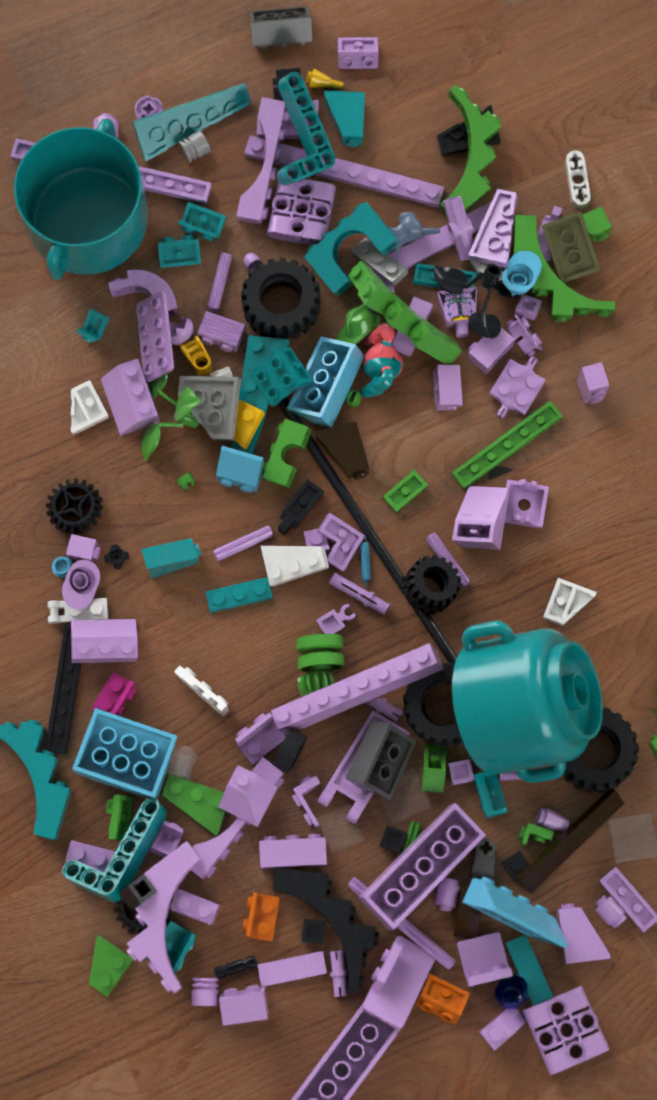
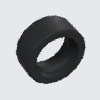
(289, 750)

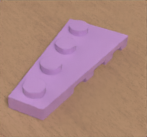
(495, 234)

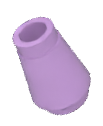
(551, 820)

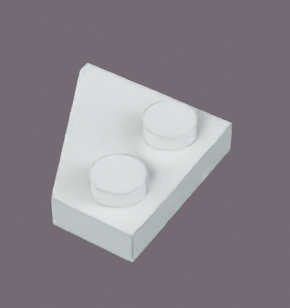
(85, 408)
(566, 601)

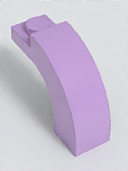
(146, 283)

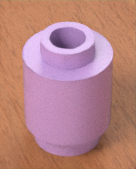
(447, 894)
(610, 911)

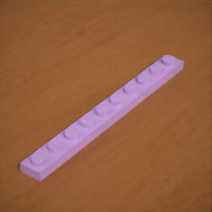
(356, 174)
(152, 180)

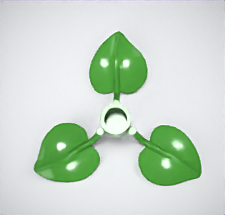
(185, 404)

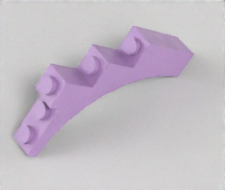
(151, 942)

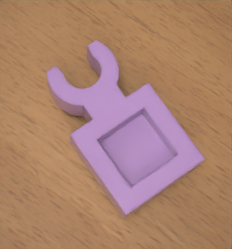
(332, 622)

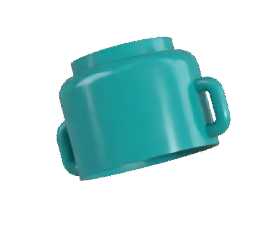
(81, 200)
(525, 700)

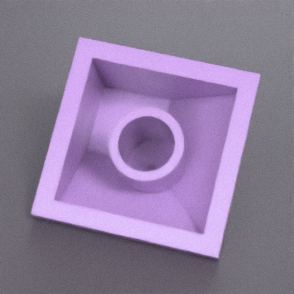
(247, 796)

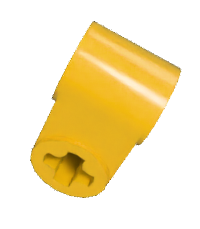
(195, 353)

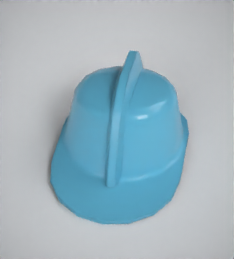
(521, 272)

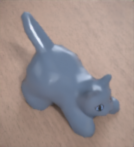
(410, 230)

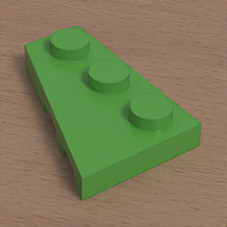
(196, 801)

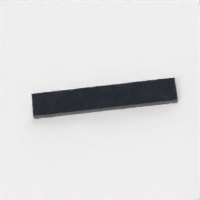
(63, 698)

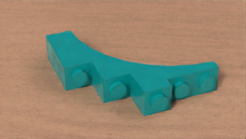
(50, 798)

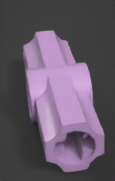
(459, 226)

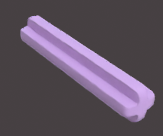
(219, 281)
(243, 543)
(441, 551)

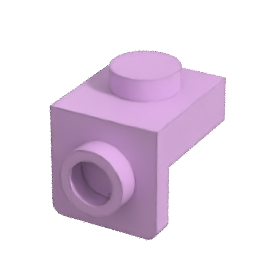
(167, 839)

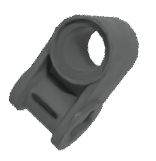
(483, 864)

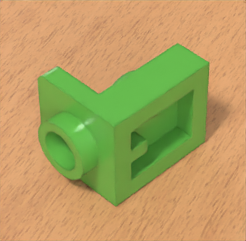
(539, 834)

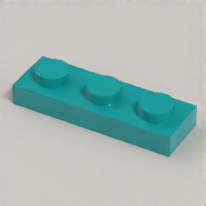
(239, 595)

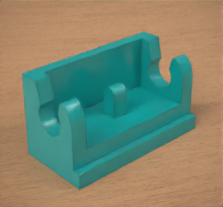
(490, 795)

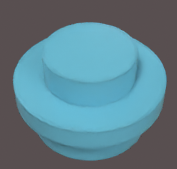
(61, 566)

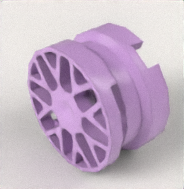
(147, 106)

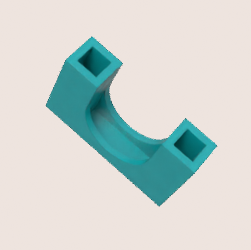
(324, 255)

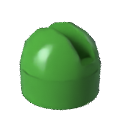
(357, 400)
(186, 479)

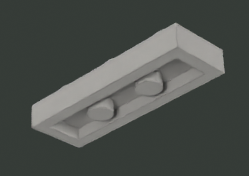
(382, 265)

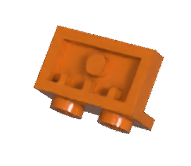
(261, 917)
(442, 999)

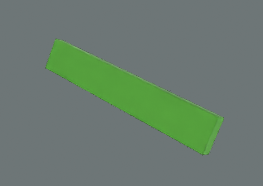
(507, 445)

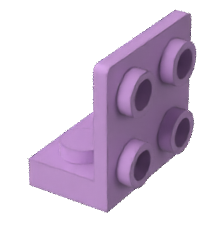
(259, 738)
(483, 959)

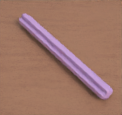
(412, 932)

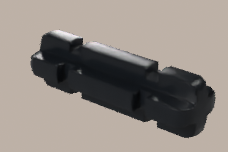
(235, 967)

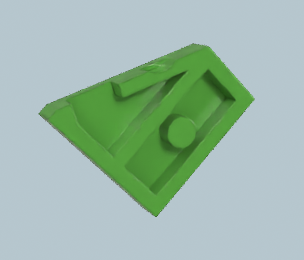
(107, 966)

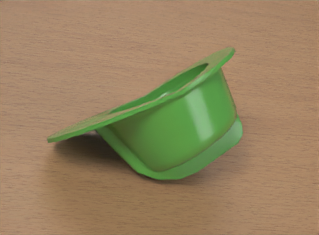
(358, 324)

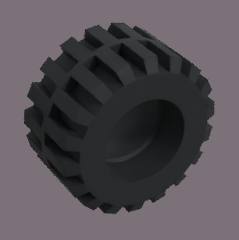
(439, 571)

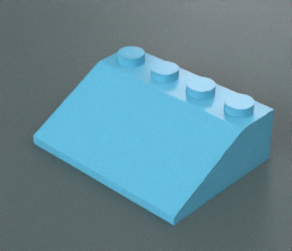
(125, 754)
(514, 911)

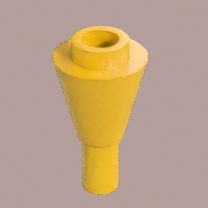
(319, 80)

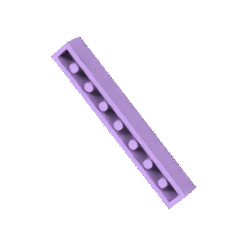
(357, 689)

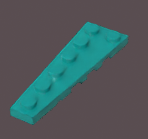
(172, 125)
(257, 351)

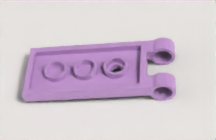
(338, 781)

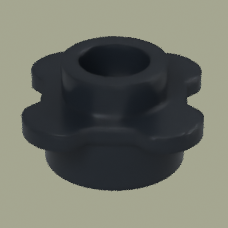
(110, 557)

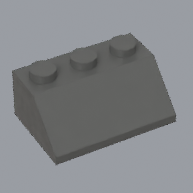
(281, 26)
(381, 759)

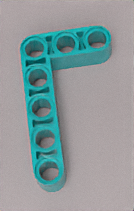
(306, 133)
(122, 856)

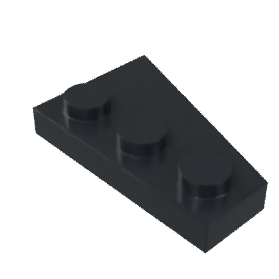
(456, 138)

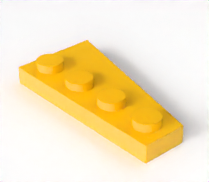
(247, 423)

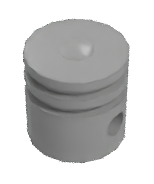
(194, 146)

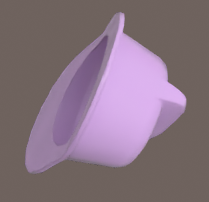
(81, 584)

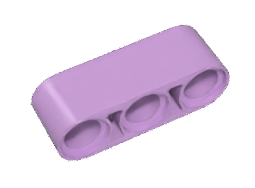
(401, 341)

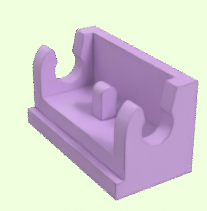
(447, 387)

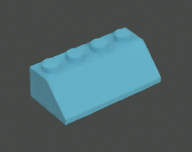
(332, 372)

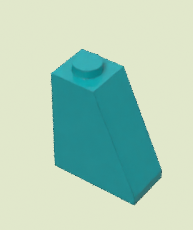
(347, 115)
(171, 557)

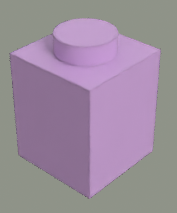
(83, 548)

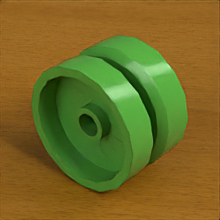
(320, 652)

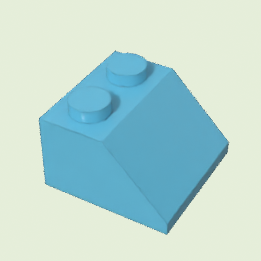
(239, 469)

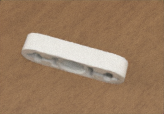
(573, 187)

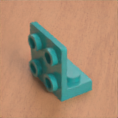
(280, 375)

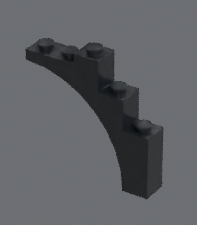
(354, 937)

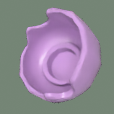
(181, 332)

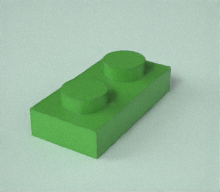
(405, 491)

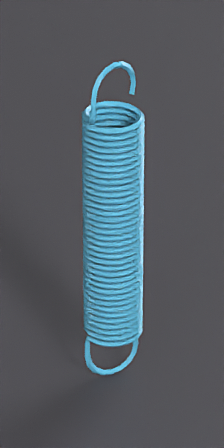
(365, 561)

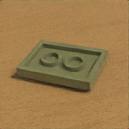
(571, 247)

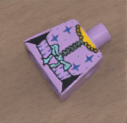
(457, 309)

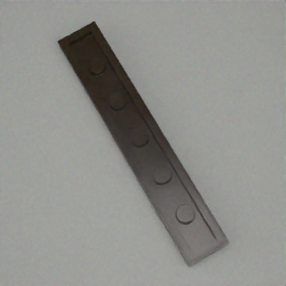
(570, 840)

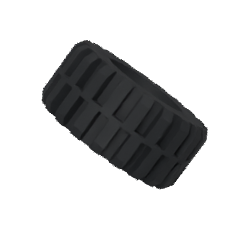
(281, 274)
(416, 714)
(619, 769)

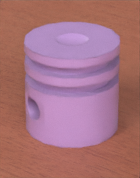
(205, 992)

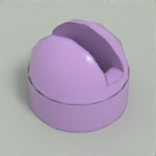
(251, 261)

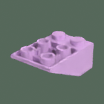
(481, 518)

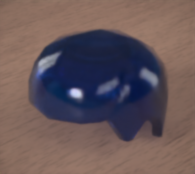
(511, 992)

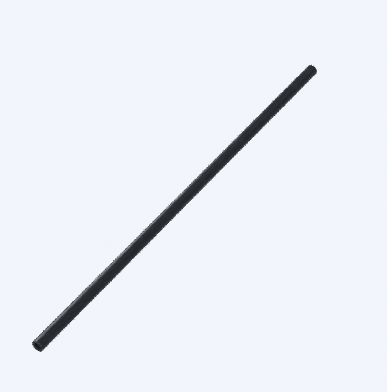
(370, 534)

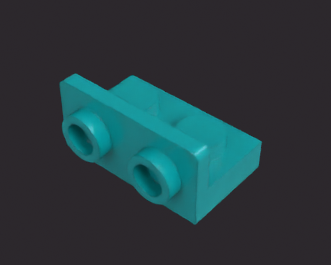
(179, 252)

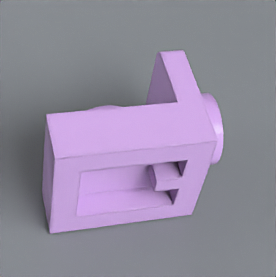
(316, 539)

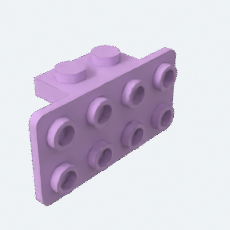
(155, 336)
(398, 982)

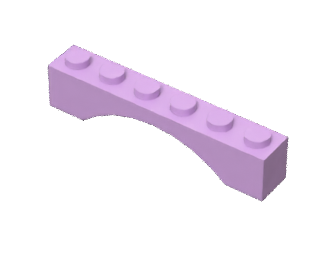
(253, 202)
(217, 848)

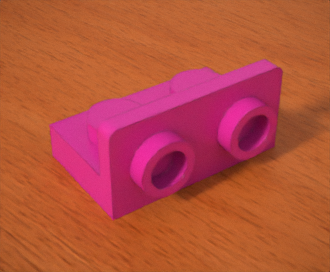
(115, 695)

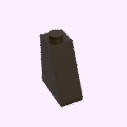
(345, 449)

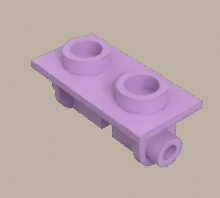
(521, 328)

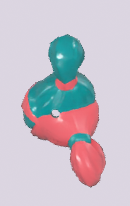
(381, 361)

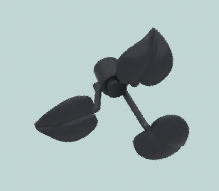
(454, 281)

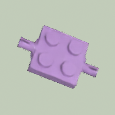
(516, 387)

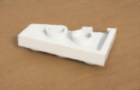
(292, 562)
(203, 690)

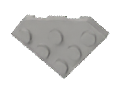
(218, 403)

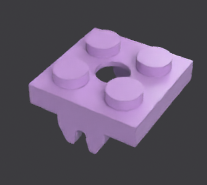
(537, 497)

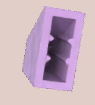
(580, 936)

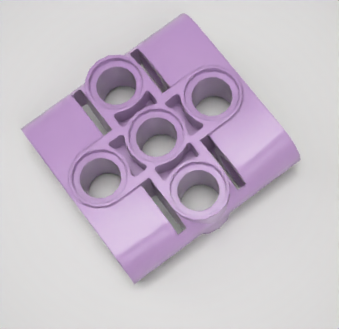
(284, 221)
(589, 1045)

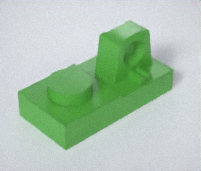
(121, 810)

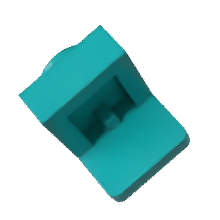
(94, 326)

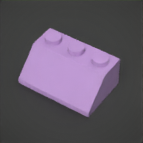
(129, 397)
(104, 641)

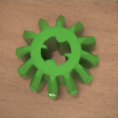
(314, 681)

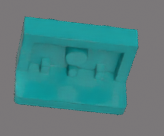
(203, 221)
(178, 943)

